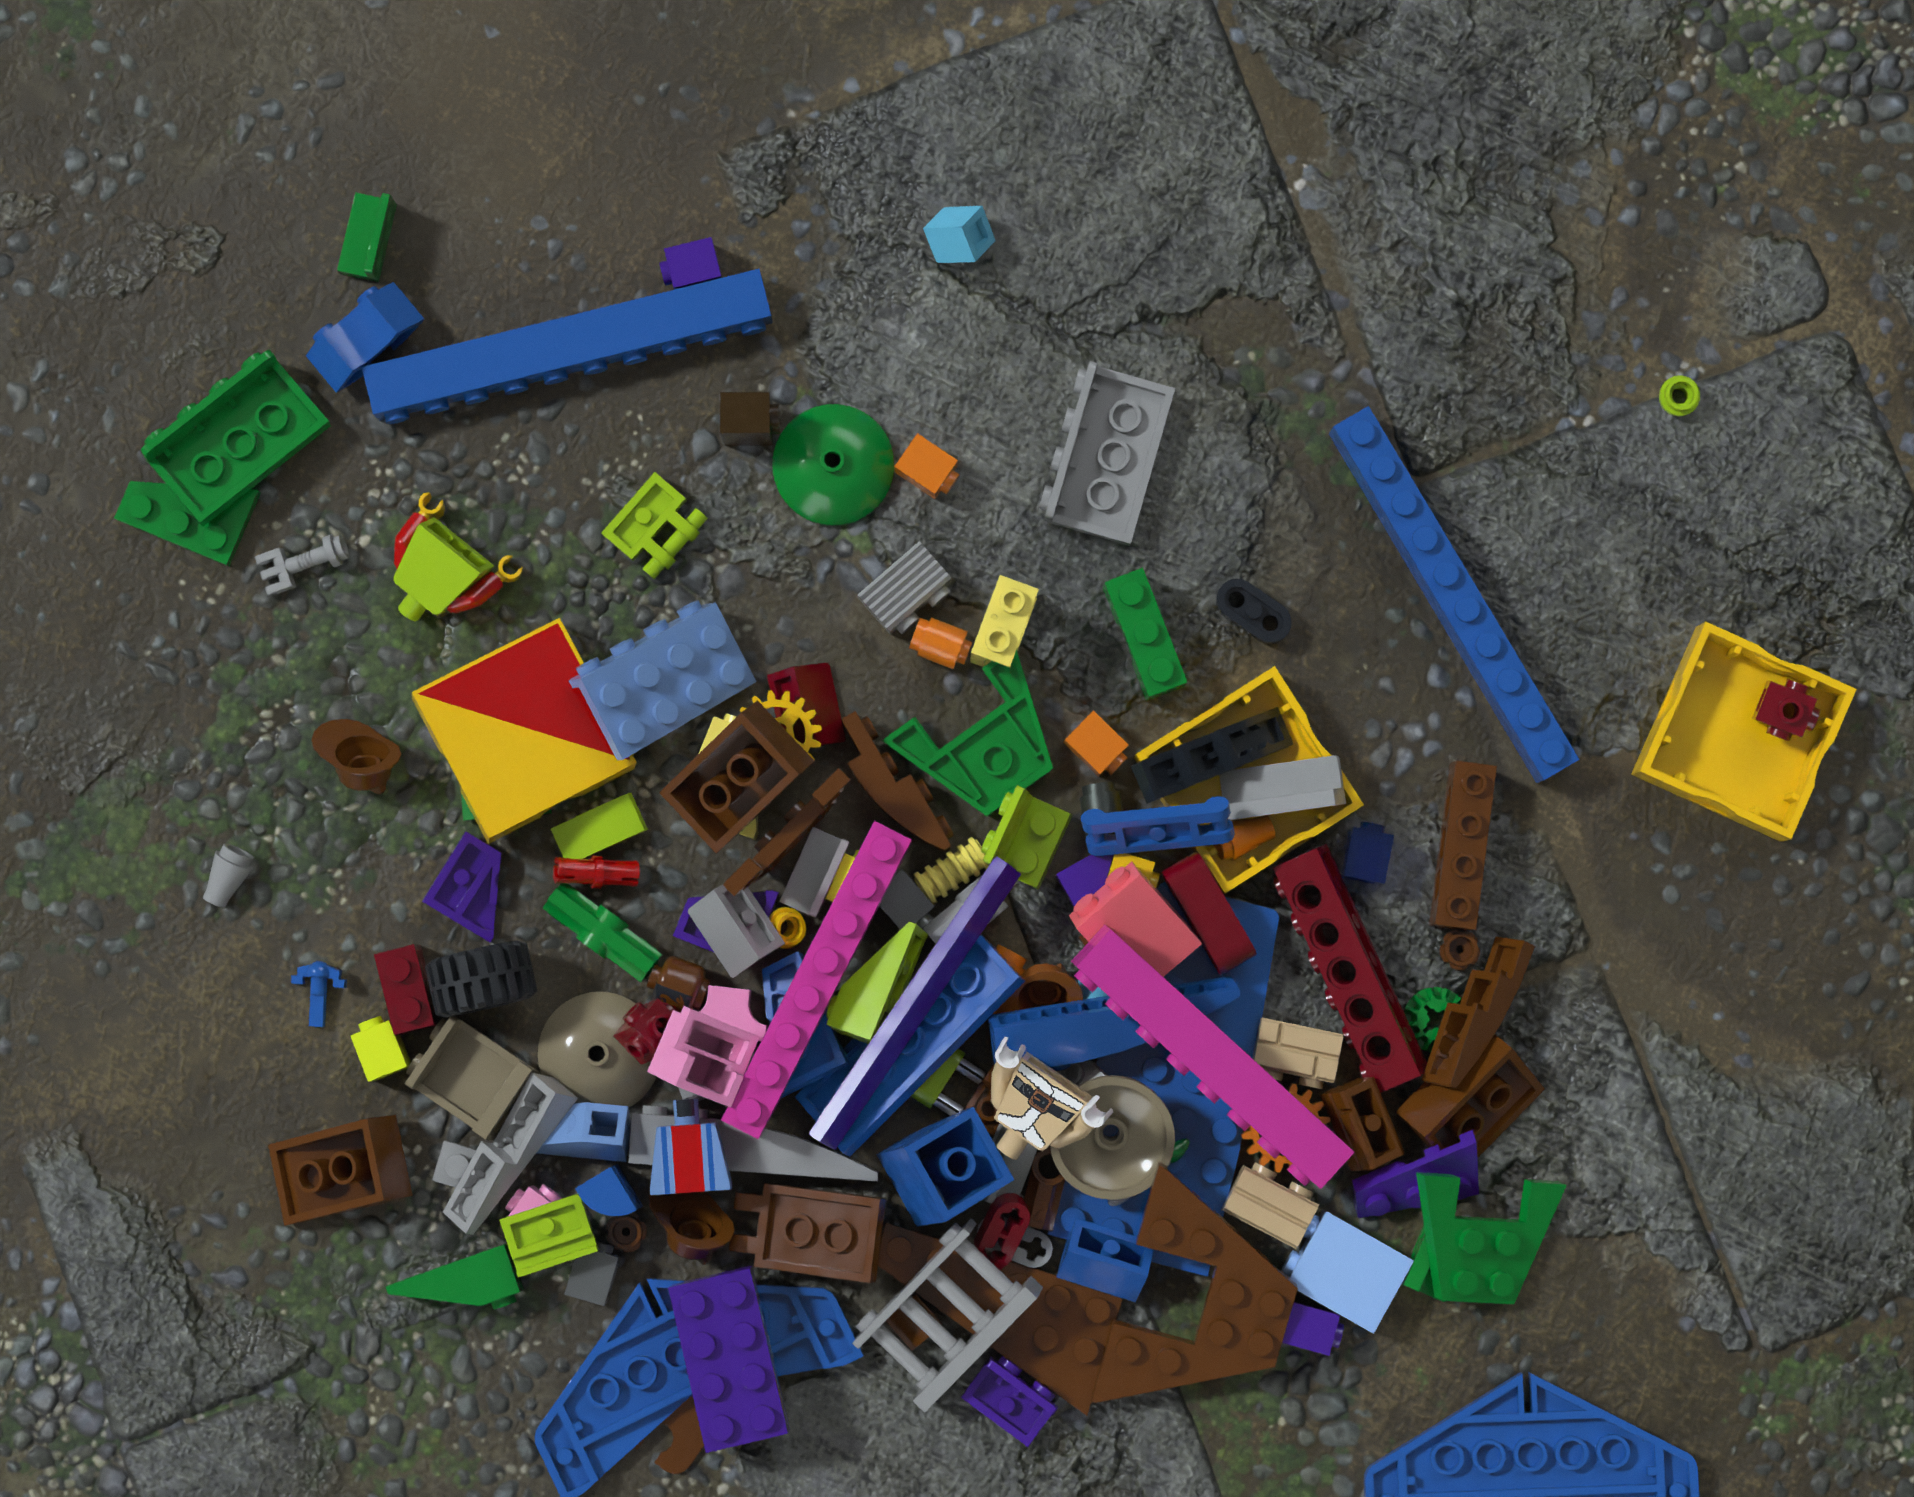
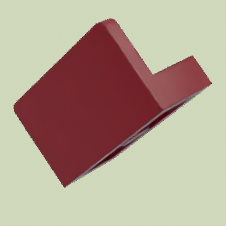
(816, 686)

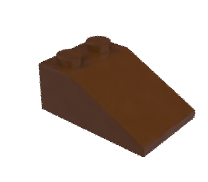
(340, 1169)

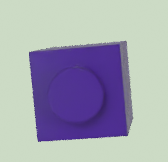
(690, 264)
(1313, 1328)

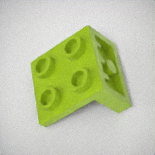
(1026, 835)

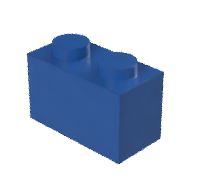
(1105, 1260)

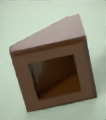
(906, 1328)

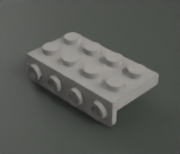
(1107, 453)

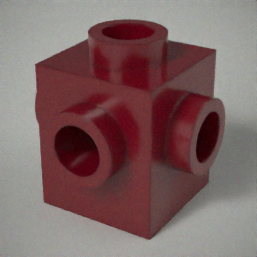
(1771, 704)
(644, 1029)

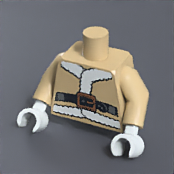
(1038, 1104)

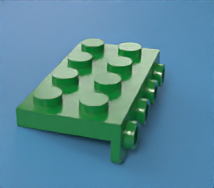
(234, 436)

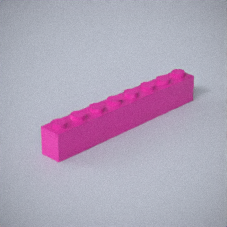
(817, 979)
(1212, 1056)

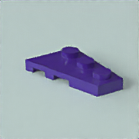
(1397, 1186)

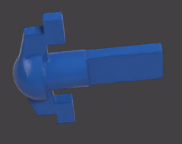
(319, 972)

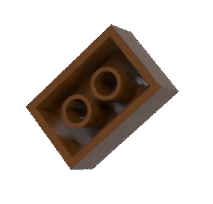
(736, 776)

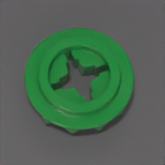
(1435, 999)

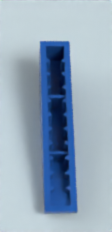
(1088, 1027)

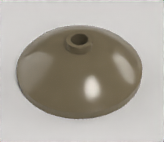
(566, 1048)
(1128, 1161)

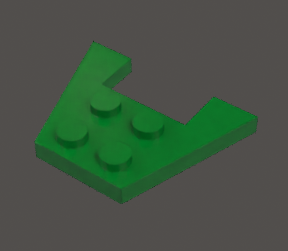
(991, 754)
(1479, 1255)

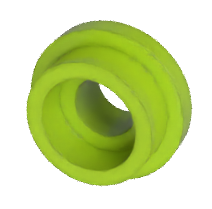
(1691, 393)

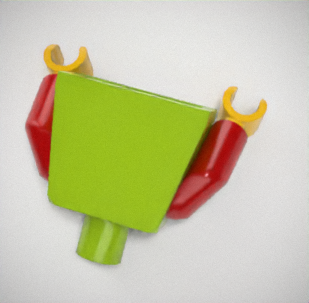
(441, 568)

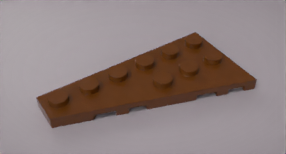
(1053, 1340)

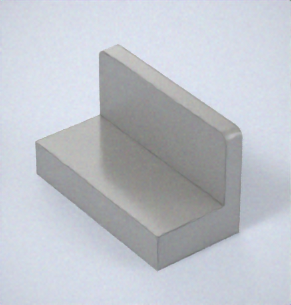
(814, 872)
(735, 928)

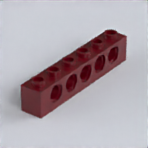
(1355, 946)

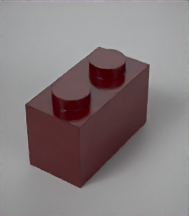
(406, 989)

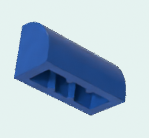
(609, 1193)

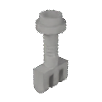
(333, 550)

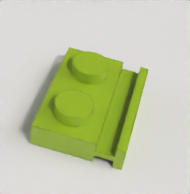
(549, 1235)

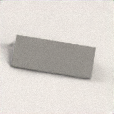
(1283, 787)

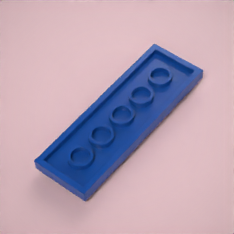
(966, 1002)

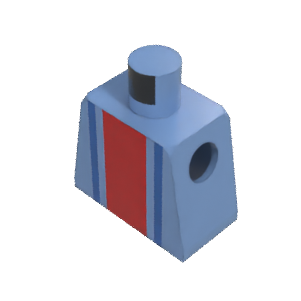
(688, 1154)

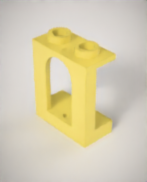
(1004, 622)

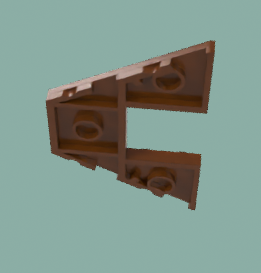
(1241, 1313)

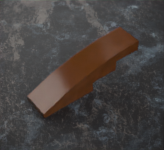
(1473, 1022)

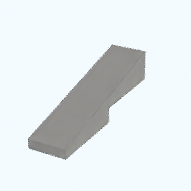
(499, 1163)

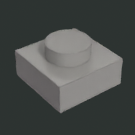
(452, 1163)

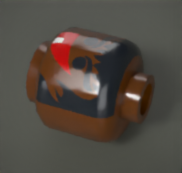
(679, 983)

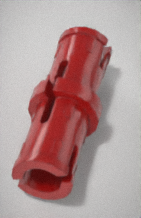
(596, 872)

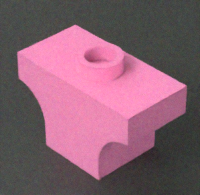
(733, 1007)

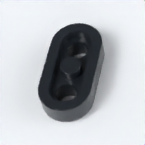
(1255, 608)

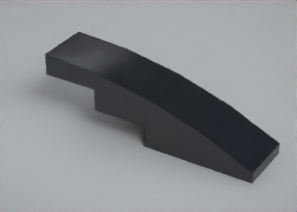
(1212, 755)

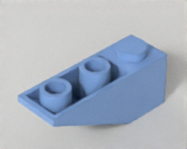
(591, 1133)

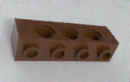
(1462, 845)

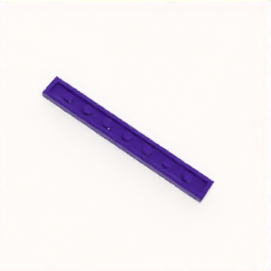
(914, 1003)

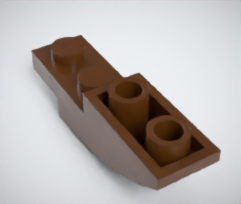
(902, 800)

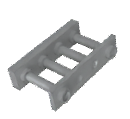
(987, 1326)

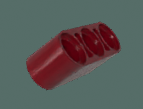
(1209, 913)

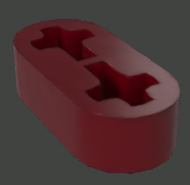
(1008, 1235)

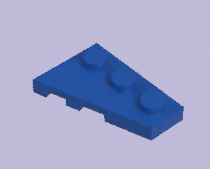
(825, 1049)

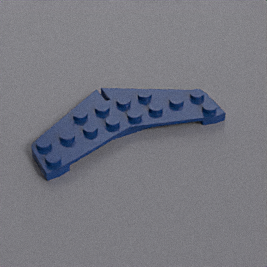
(641, 1375)
(1545, 1452)

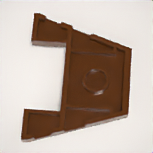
(775, 847)

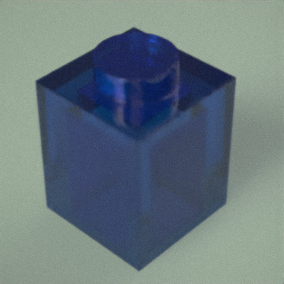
(1367, 854)

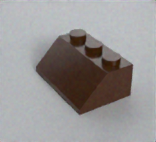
(1484, 1101)

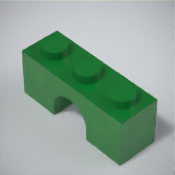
(1145, 634)

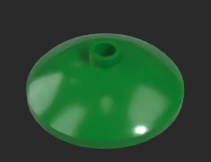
(838, 493)

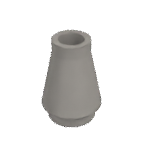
(227, 873)

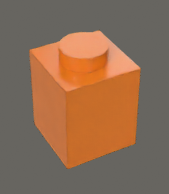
(927, 467)
(1097, 745)

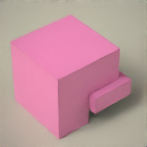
(703, 1055)

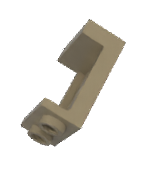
(469, 1076)

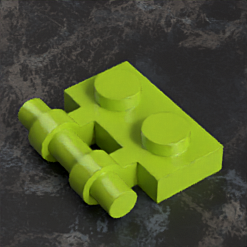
(645, 517)

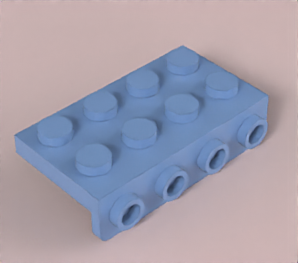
(663, 678)

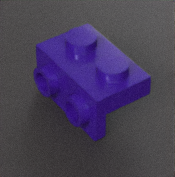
(1010, 1400)

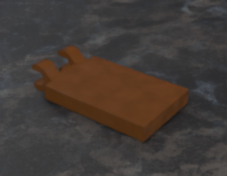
(813, 1232)

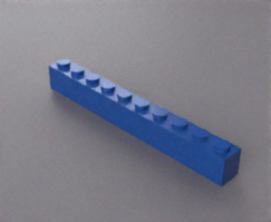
(567, 346)
(1453, 595)

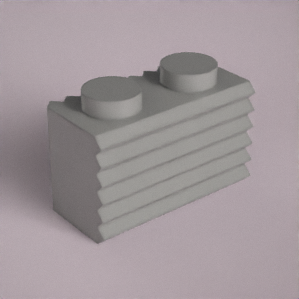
(906, 589)

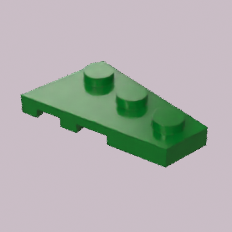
(160, 513)

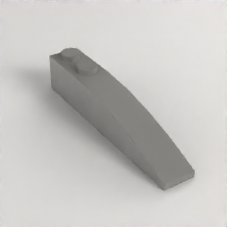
(772, 1153)

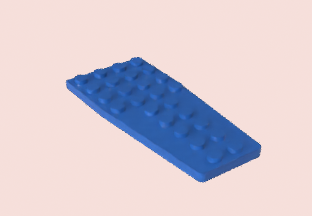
(1213, 1136)

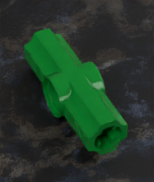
(602, 931)

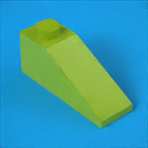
(876, 986)

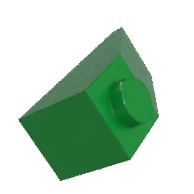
(470, 1281)

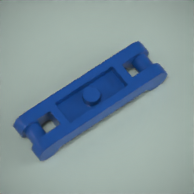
(1158, 828)

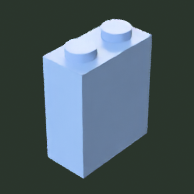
(1347, 1270)

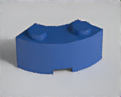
(379, 321)

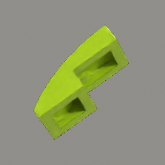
(599, 828)

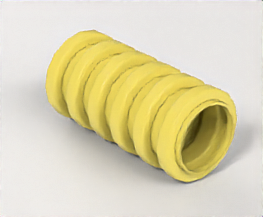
(951, 870)

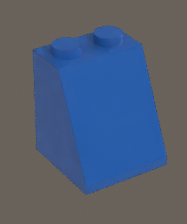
(945, 1167)

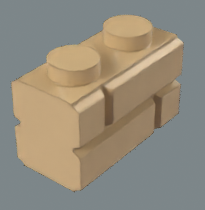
(1297, 1052)
(1270, 1206)

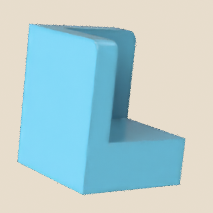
(959, 234)

